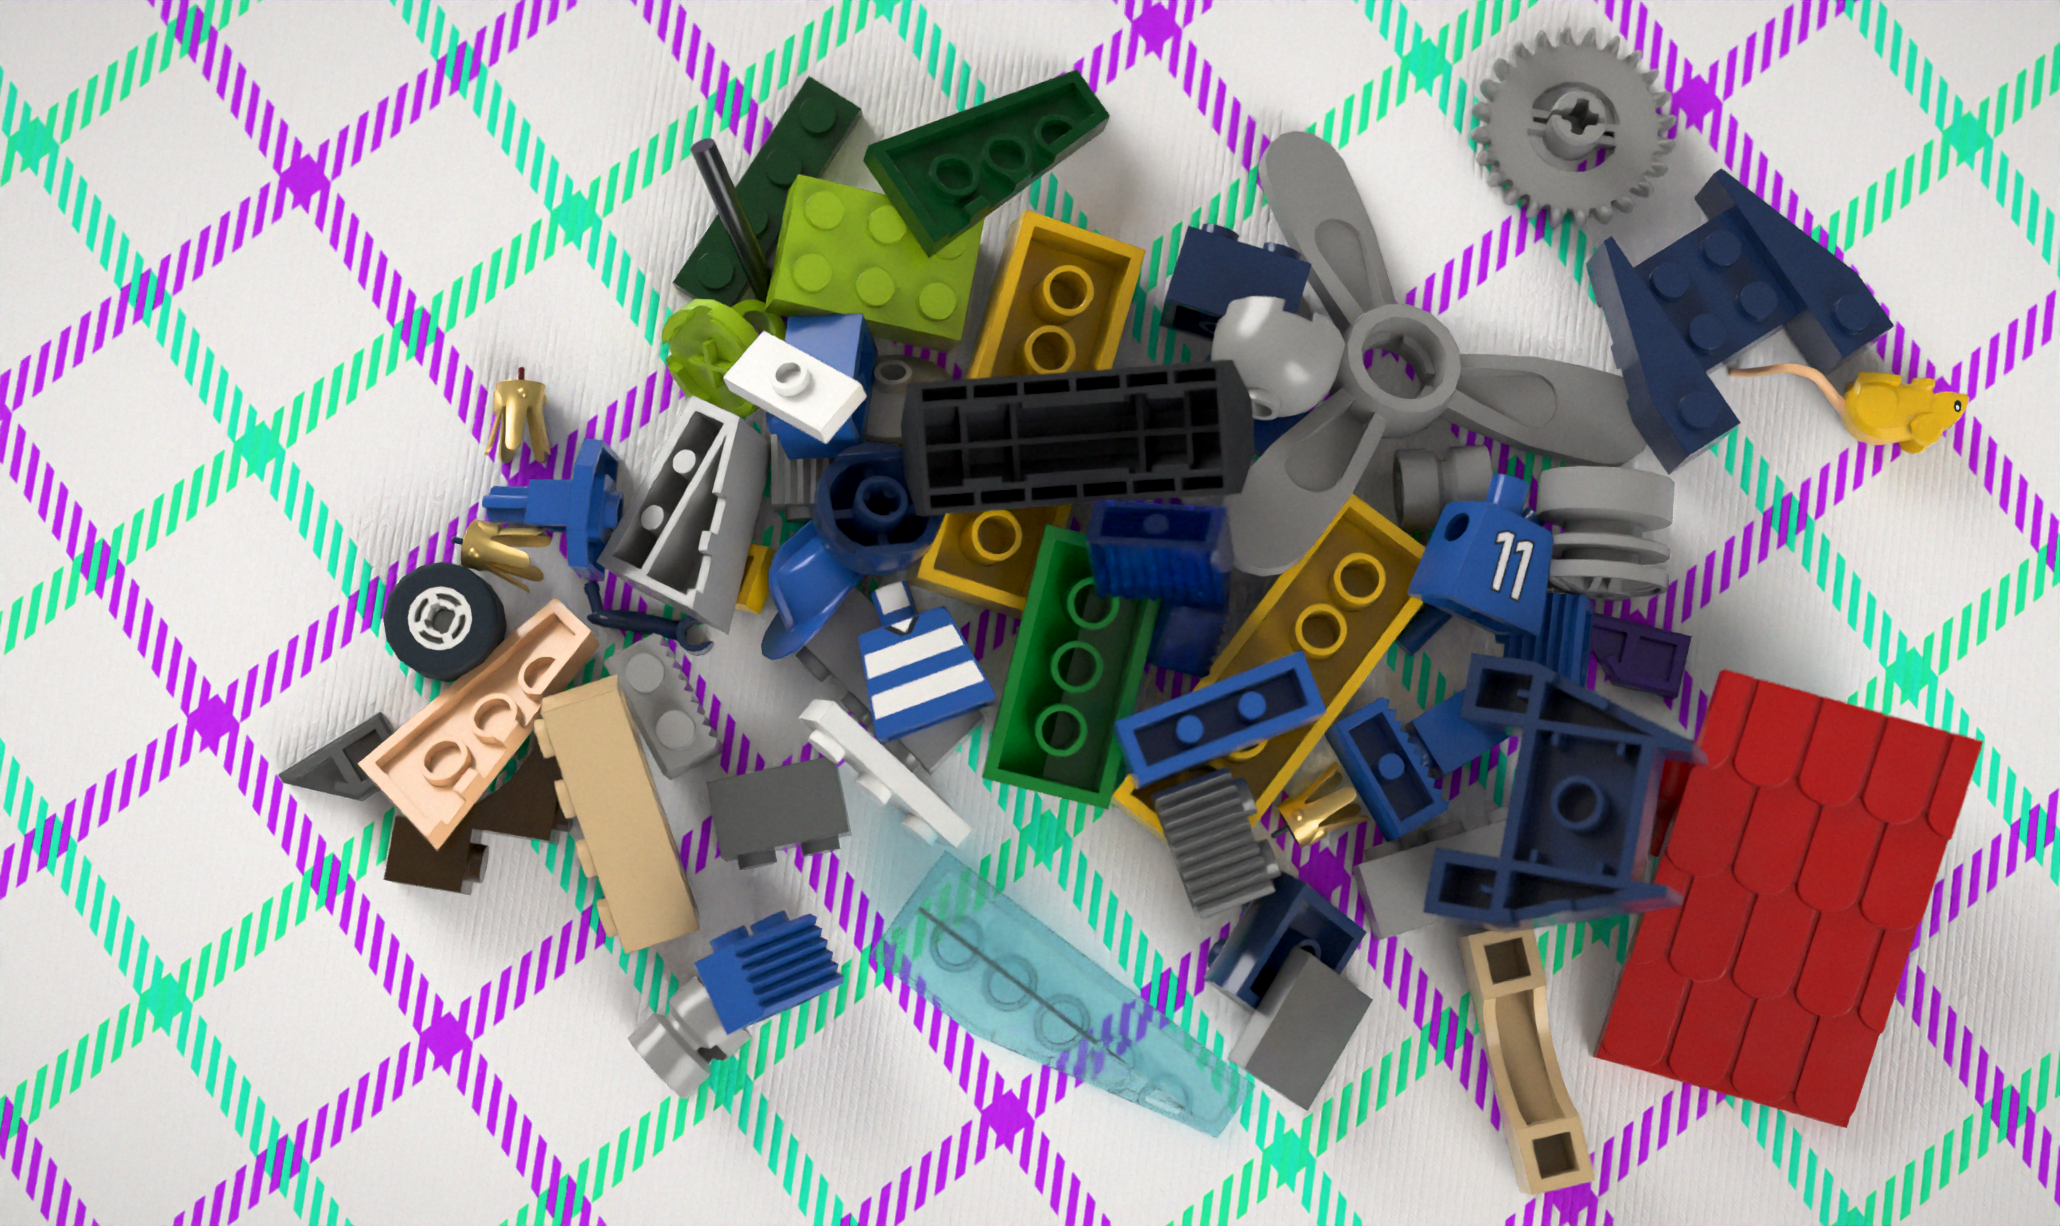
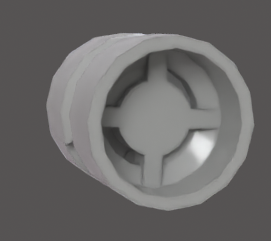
(1427, 484)
(686, 1039)

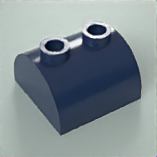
(1266, 933)

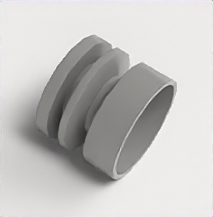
(1603, 530)

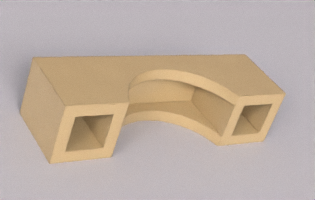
(1531, 1095)

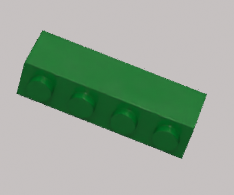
(1069, 679)

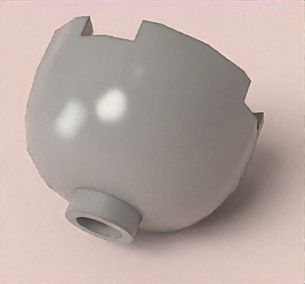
(1279, 355)

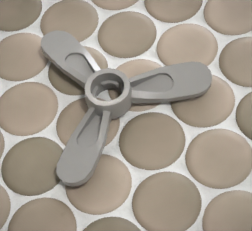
(1316, 465)

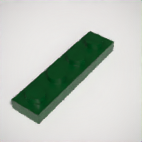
(799, 144)

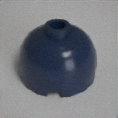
(868, 512)

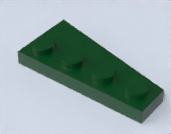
(978, 159)

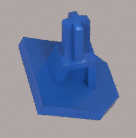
(579, 507)

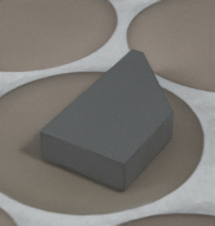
(336, 767)

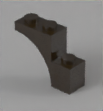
(519, 809)

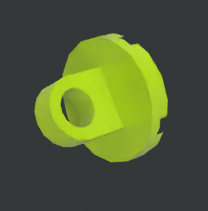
(708, 341)

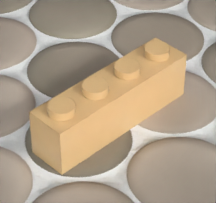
(619, 814)

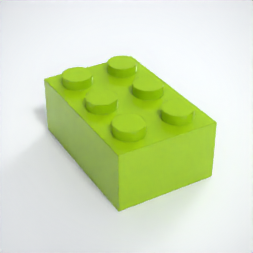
(857, 256)

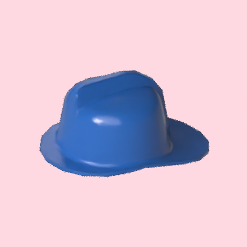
(806, 591)

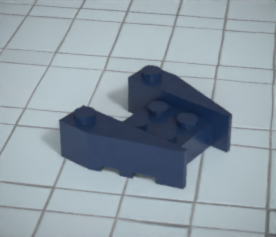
(1714, 301)
(1574, 811)

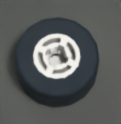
(458, 637)

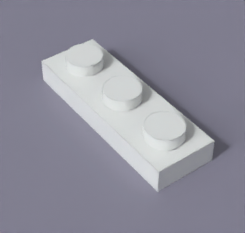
(883, 775)

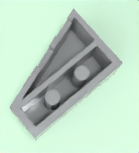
(694, 515)

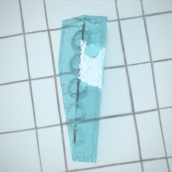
(1046, 1000)

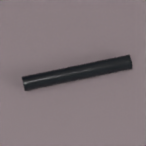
(733, 216)

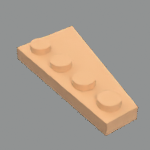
(469, 732)

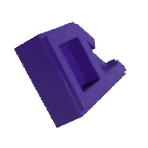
(1640, 655)

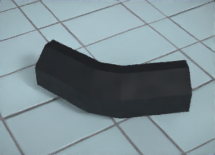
(1077, 437)

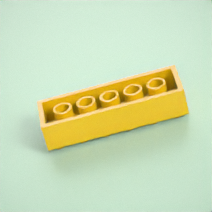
(1049, 311)
(1336, 607)

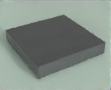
(1300, 1028)

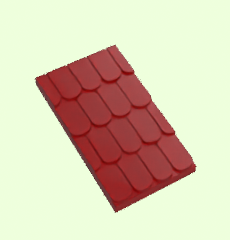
(1800, 894)

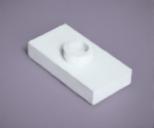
(795, 387)

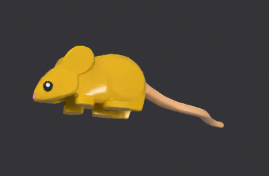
(1881, 408)

